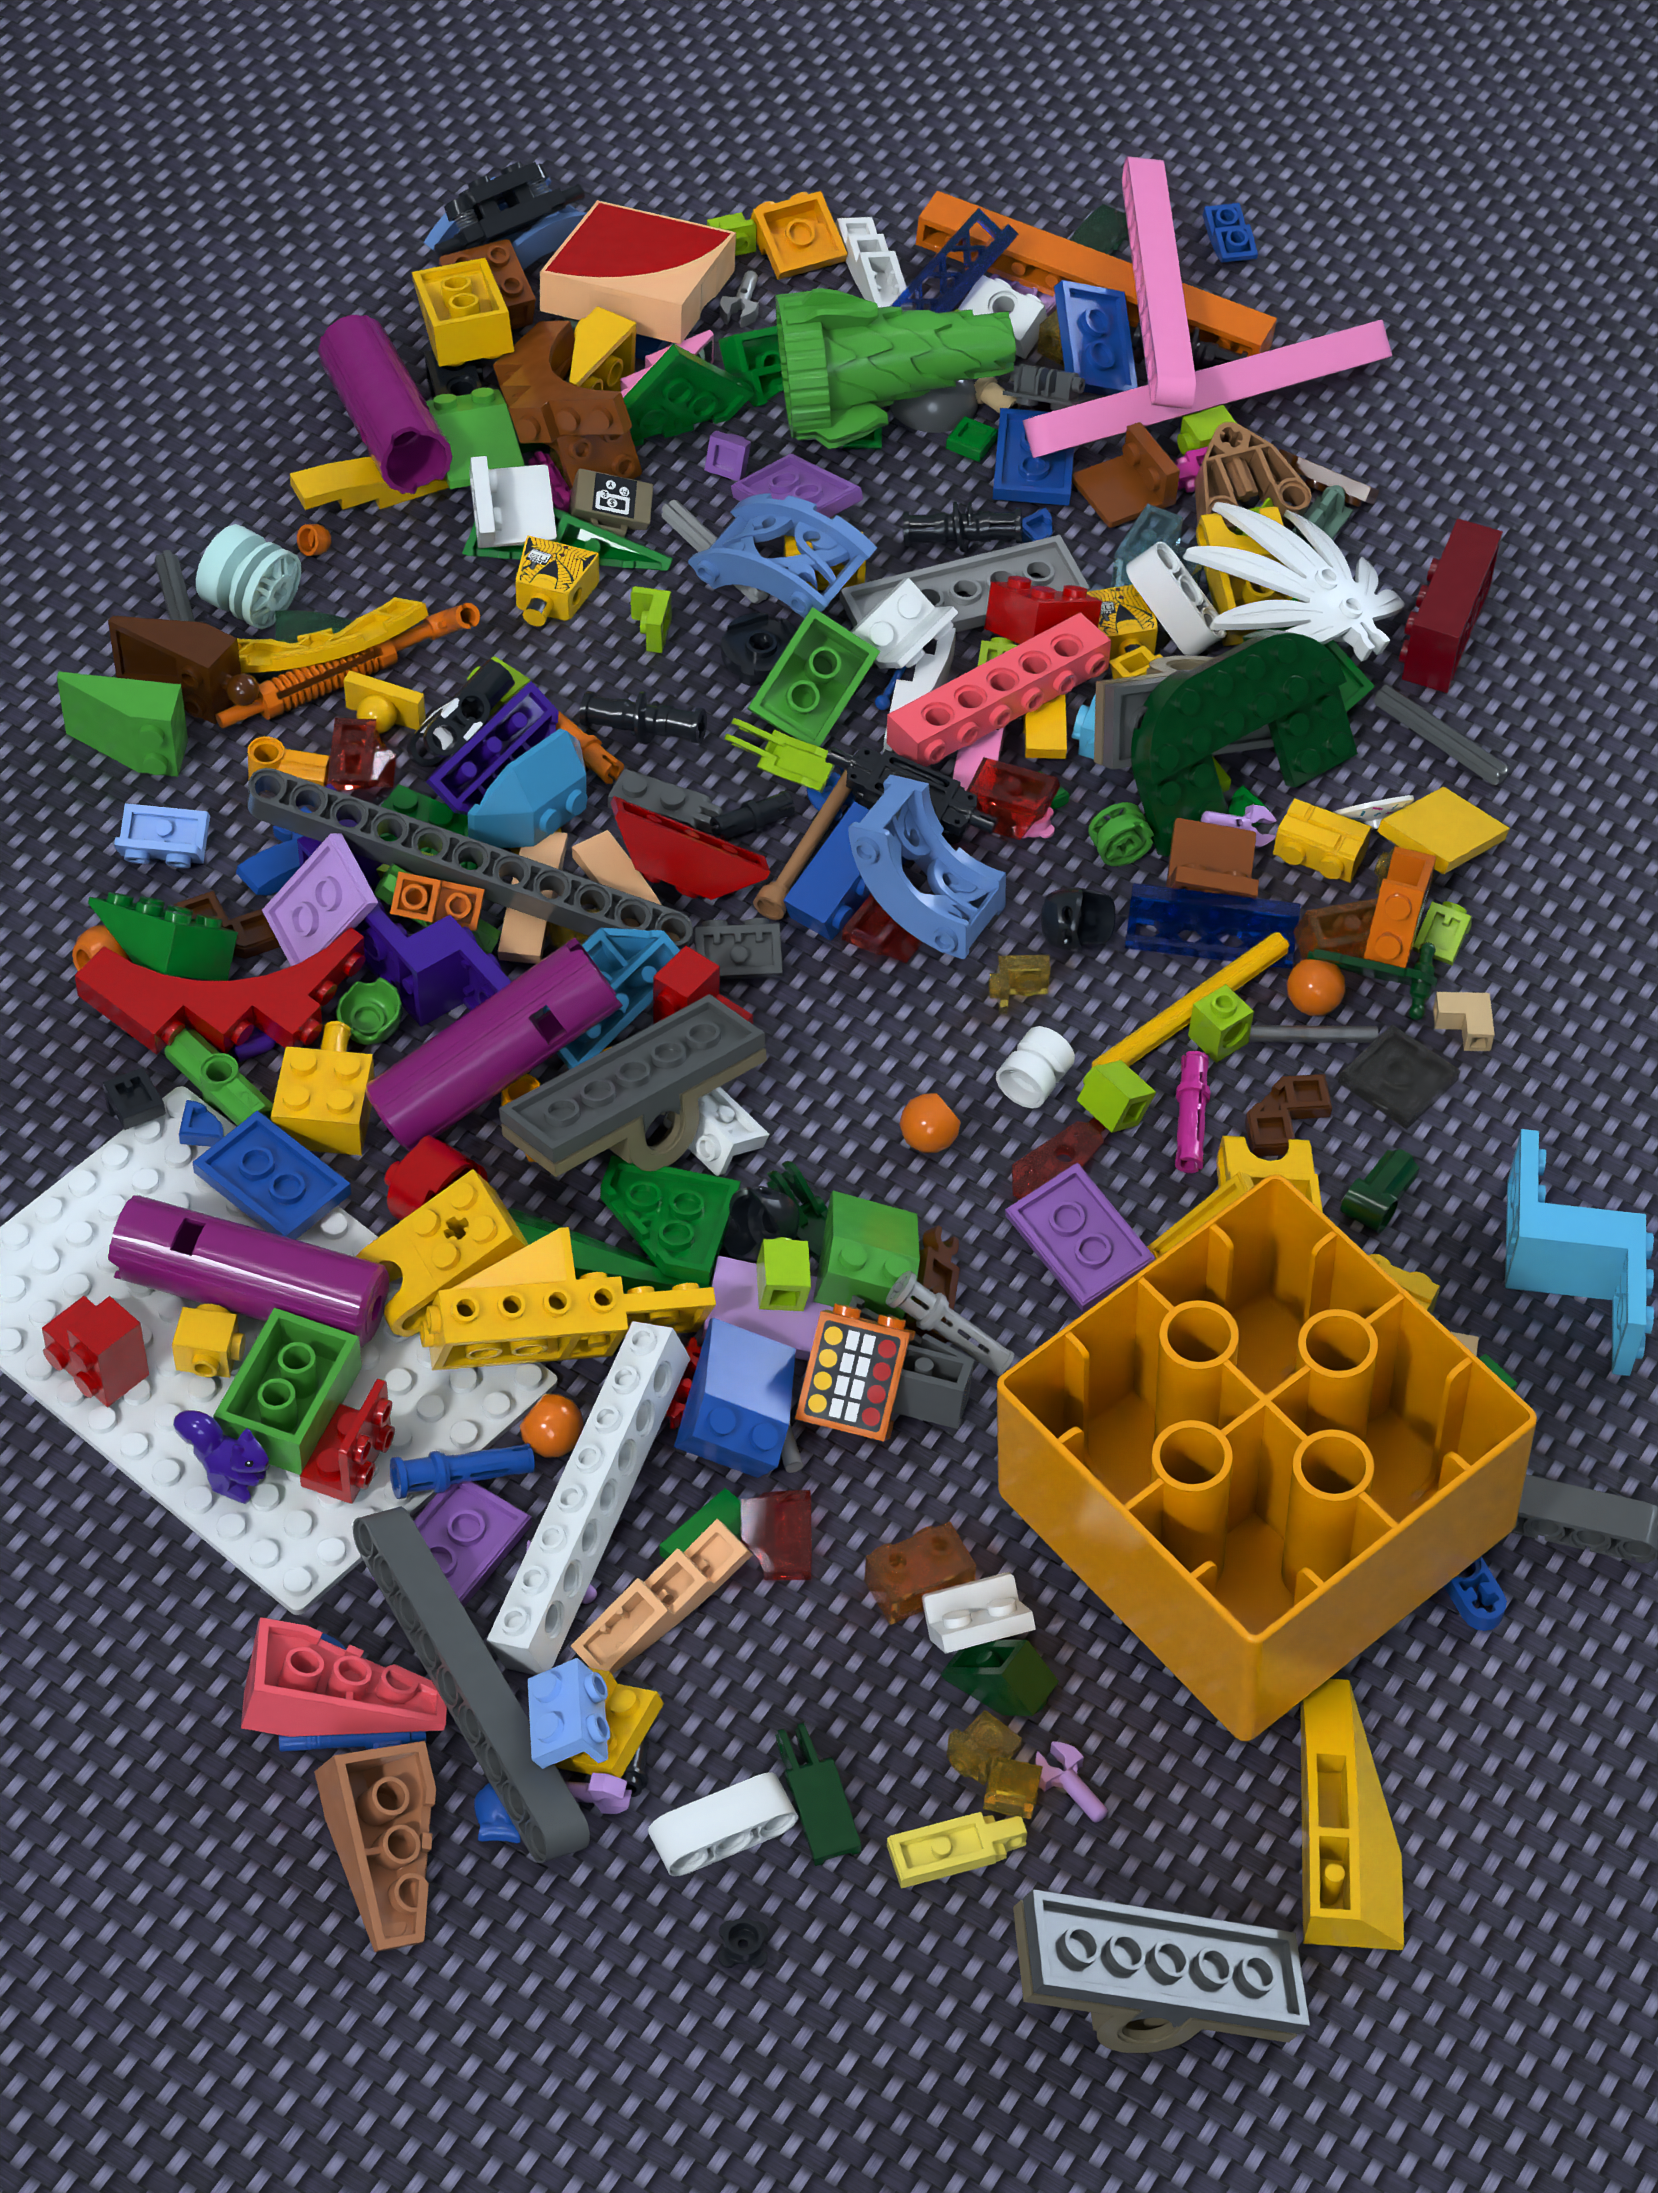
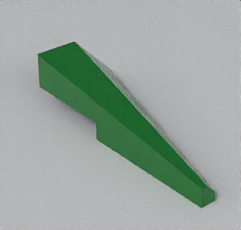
(755, 360)
(576, 532)
(597, 1256)

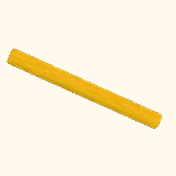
(1179, 1013)

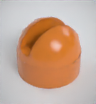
(313, 539)

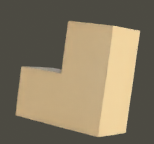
(1467, 1013)

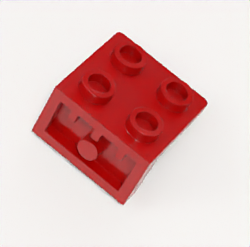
(349, 1447)

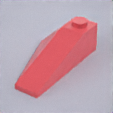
(320, 1689)

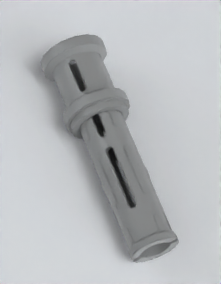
(929, 1317)

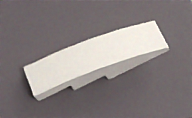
(870, 261)
(929, 674)

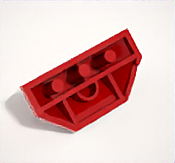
(685, 855)

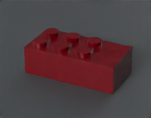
(1449, 605)

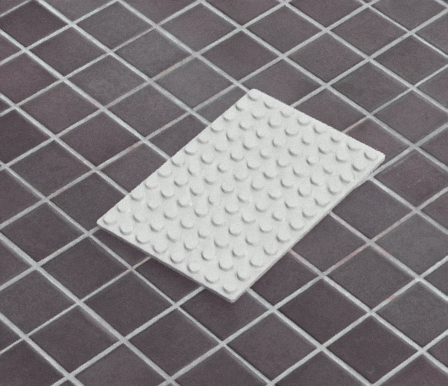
(286, 1535)

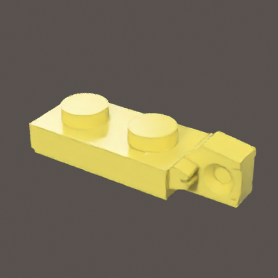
(953, 1847)

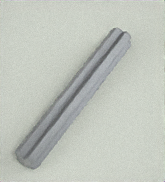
(701, 539)

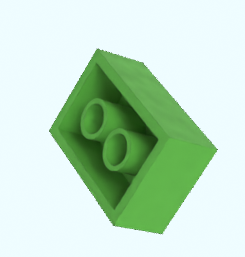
(290, 1387)

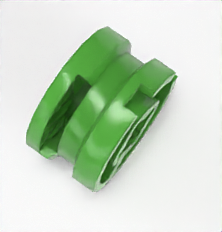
(1123, 836)

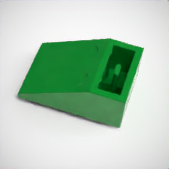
(168, 938)

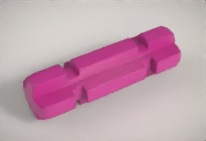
(559, 488)

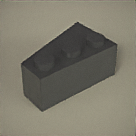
(932, 1380)

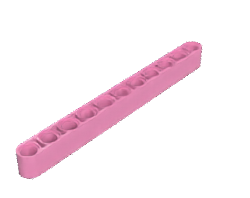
(1158, 284)
(1214, 387)

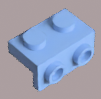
(163, 835)
(567, 1714)

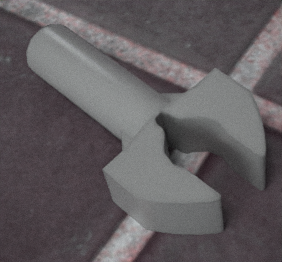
(741, 301)

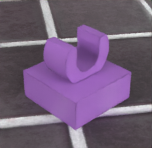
(727, 455)

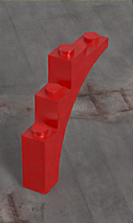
(223, 1012)

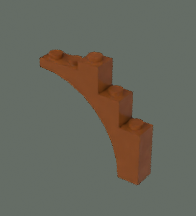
(544, 403)

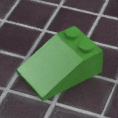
(476, 427)
(813, 679)
(127, 720)
(865, 1252)

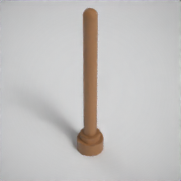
(770, 897)

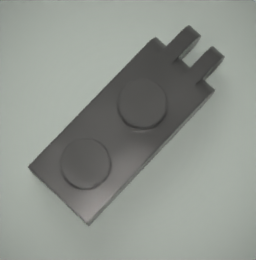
(666, 800)

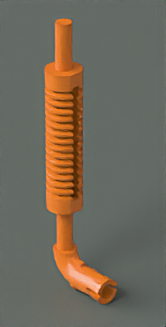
(316, 680)

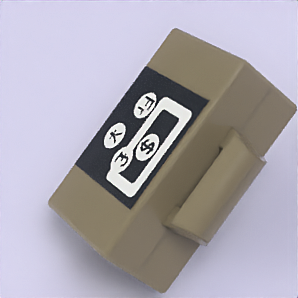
(611, 501)

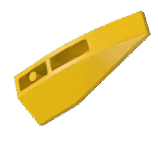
(1347, 1834)

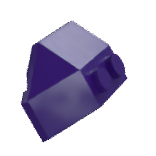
(503, 738)

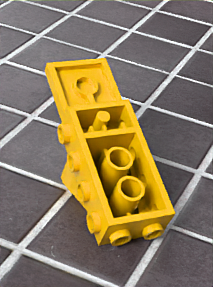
(538, 1311)

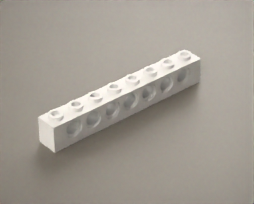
(589, 1499)

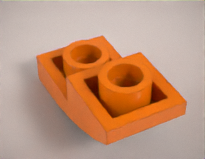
(435, 899)

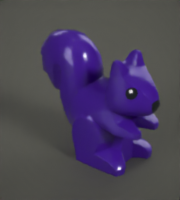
(228, 1461)

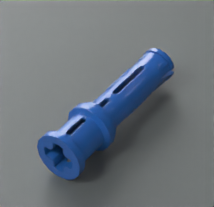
(441, 1471)

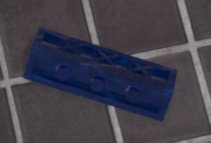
(972, 270)
(1212, 918)

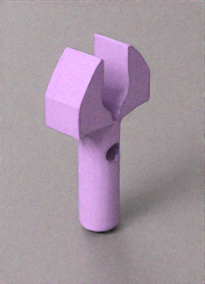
(1252, 814)
(1069, 1780)
(604, 1791)

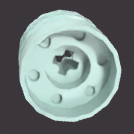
(248, 576)

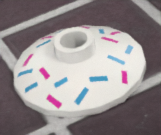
(1375, 811)

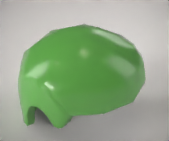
(371, 1011)

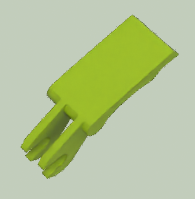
(786, 756)

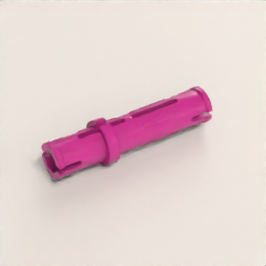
(1192, 1097)

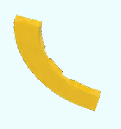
(324, 646)

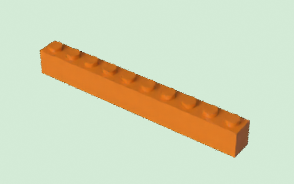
(1045, 259)

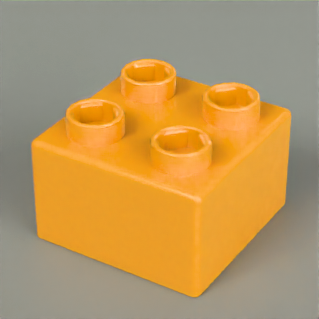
(1261, 1454)

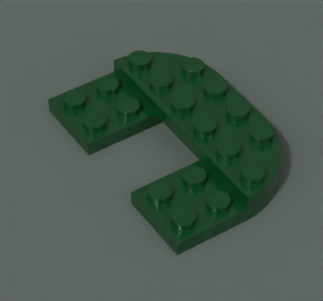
(1191, 714)

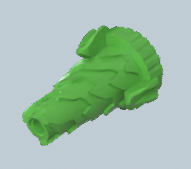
(852, 358)

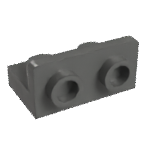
(741, 949)

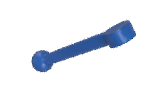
(883, 701)

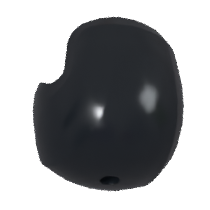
(1077, 918)
(759, 1216)

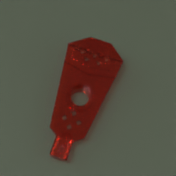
(1042, 1165)

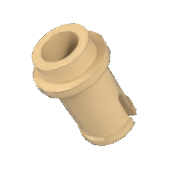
(992, 395)

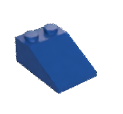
(739, 1400)

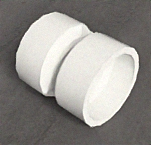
(1035, 1067)

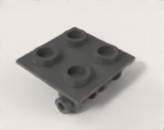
(1052, 386)

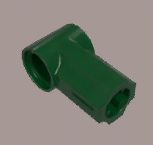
(1378, 1195)

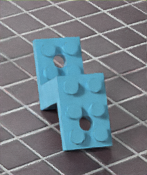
(1578, 1252)

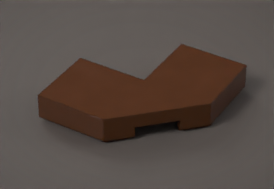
(253, 928)
(1291, 1098)

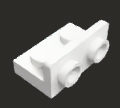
(723, 1131)
(976, 1613)

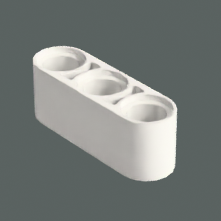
(1174, 599)
(722, 1824)

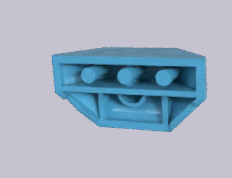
(532, 795)
(628, 963)

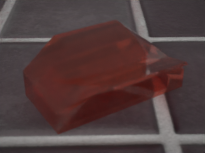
(359, 756)
(1012, 795)
(878, 933)
(779, 1533)

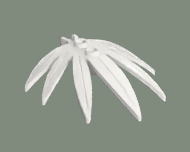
(1329, 599)

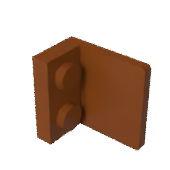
(508, 276)
(599, 453)
(1129, 482)
(1212, 859)

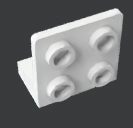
(511, 503)
(904, 626)

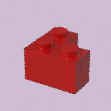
(1024, 610)
(685, 981)
(98, 1348)

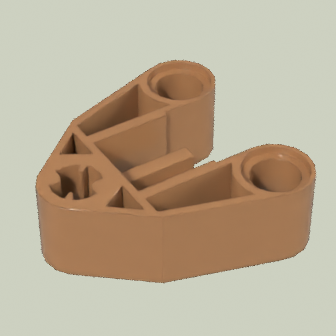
(1248, 467)

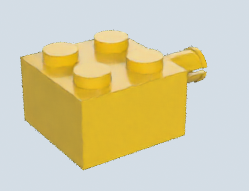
(324, 1094)

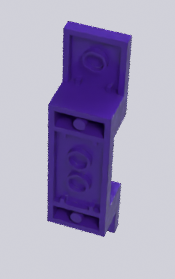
(430, 968)

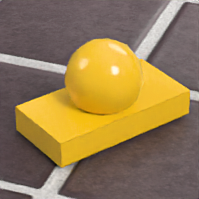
(383, 702)

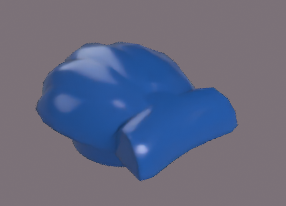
(493, 1818)

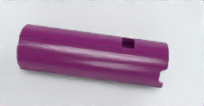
(384, 403)
(492, 1046)
(245, 1268)

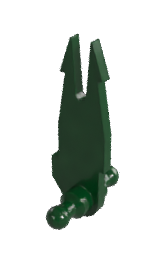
(1420, 978)

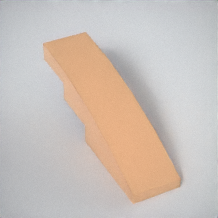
(609, 865)
(521, 933)
(661, 1601)

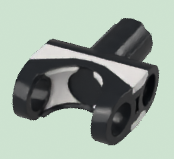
(462, 715)

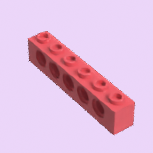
(999, 691)

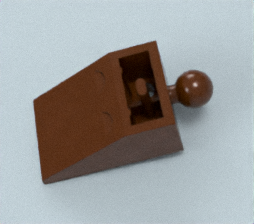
(183, 654)

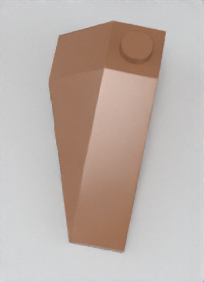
(381, 1827)

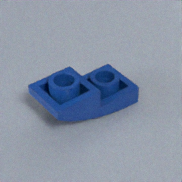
(1228, 233)
(270, 868)

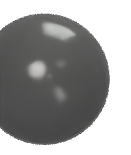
(938, 409)

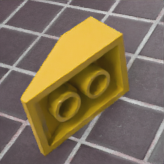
(463, 312)
(603, 351)

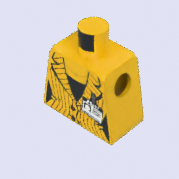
(554, 580)
(1126, 620)

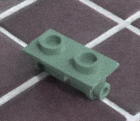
(1327, 512)

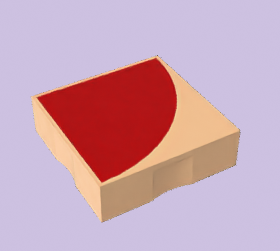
(638, 268)

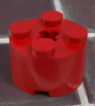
(424, 1174)

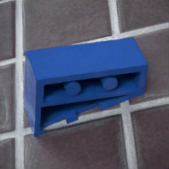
(831, 884)

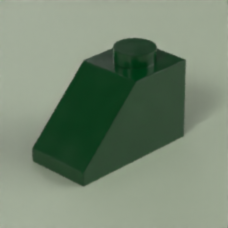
(1003, 1676)

